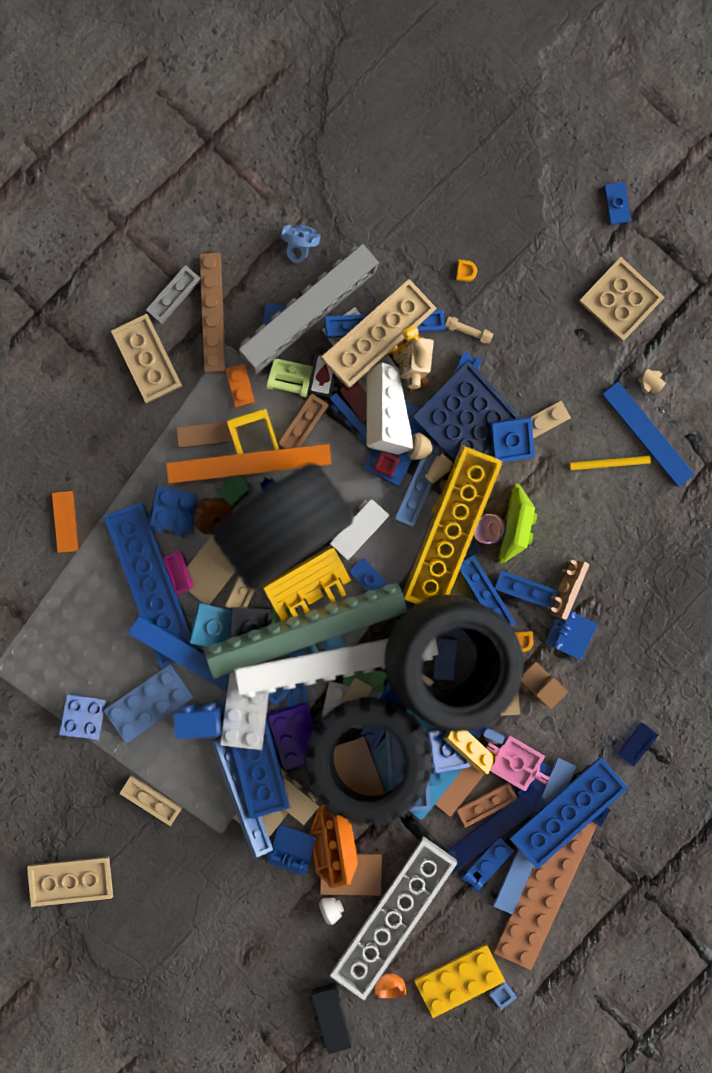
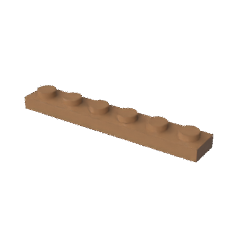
(212, 313)

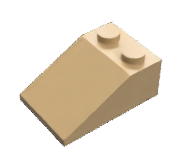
(209, 572)

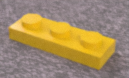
(471, 750)

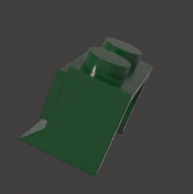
(235, 490)

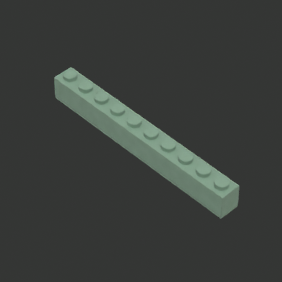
(305, 629)

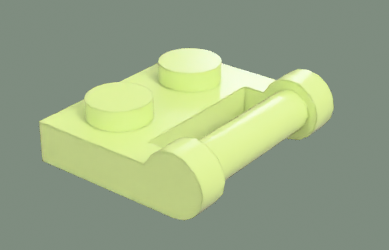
(290, 372)

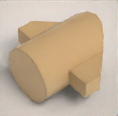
(651, 381)

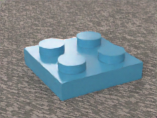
(210, 625)

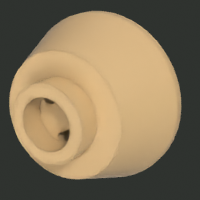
(422, 447)

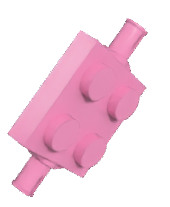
(517, 763)

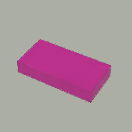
(178, 572)

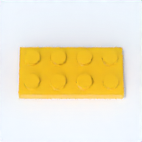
(459, 980)

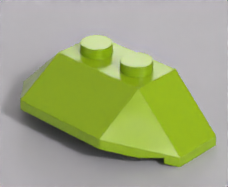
(518, 525)

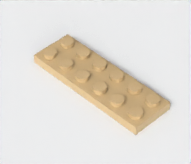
(378, 333)

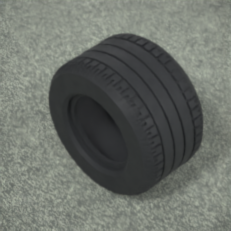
(282, 525)
(489, 686)

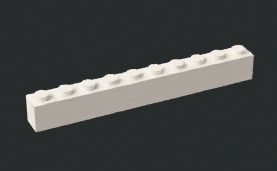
(315, 666)

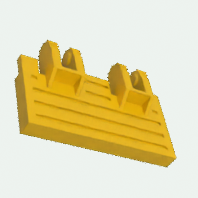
(305, 582)

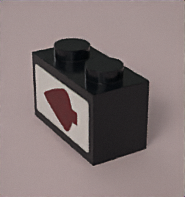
(322, 379)

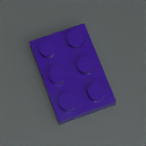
(291, 733)

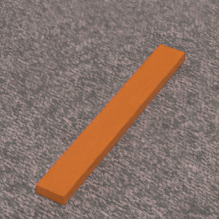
(247, 463)

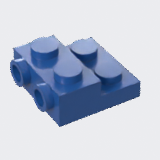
(172, 510)

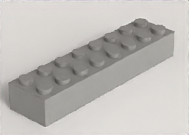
(308, 309)

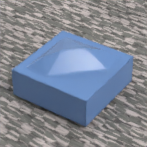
(493, 736)

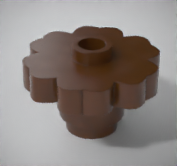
(211, 513)

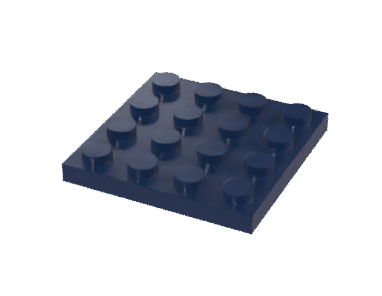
(462, 412)

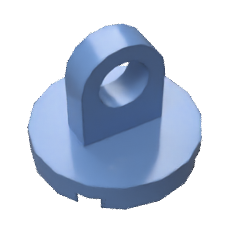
(299, 237)

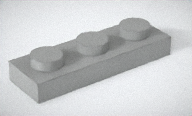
(173, 294)

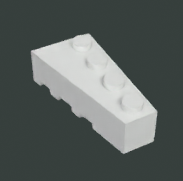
(386, 411)

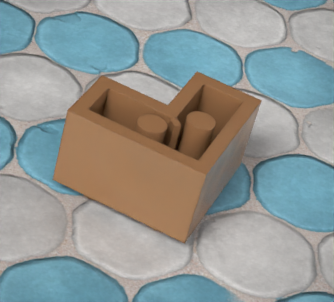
(542, 685)

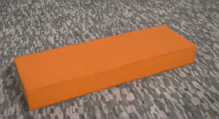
(65, 522)

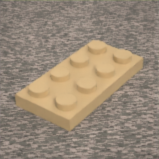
(146, 358)
(70, 881)

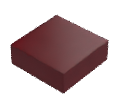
(386, 464)

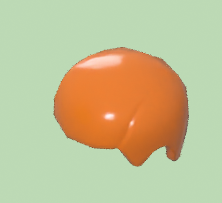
(390, 986)

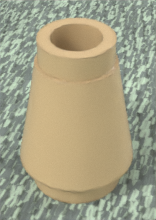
(438, 468)

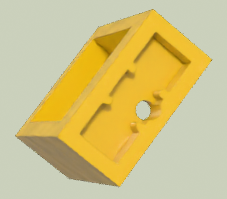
(247, 418)

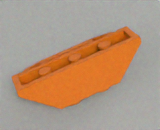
(334, 849)

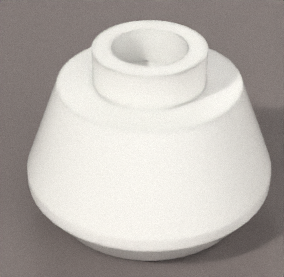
(331, 910)

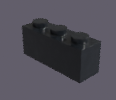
(330, 1018)

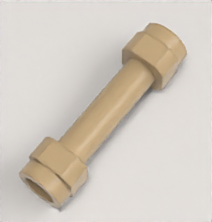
(485, 337)

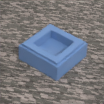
(502, 995)

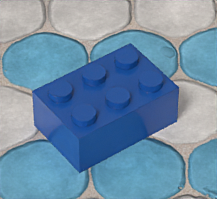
(198, 721)

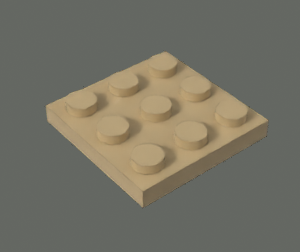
(621, 299)

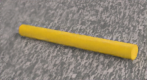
(610, 463)

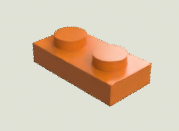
(240, 385)

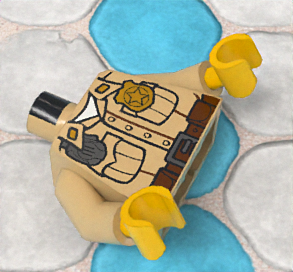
(413, 357)

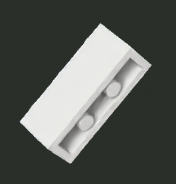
(363, 526)

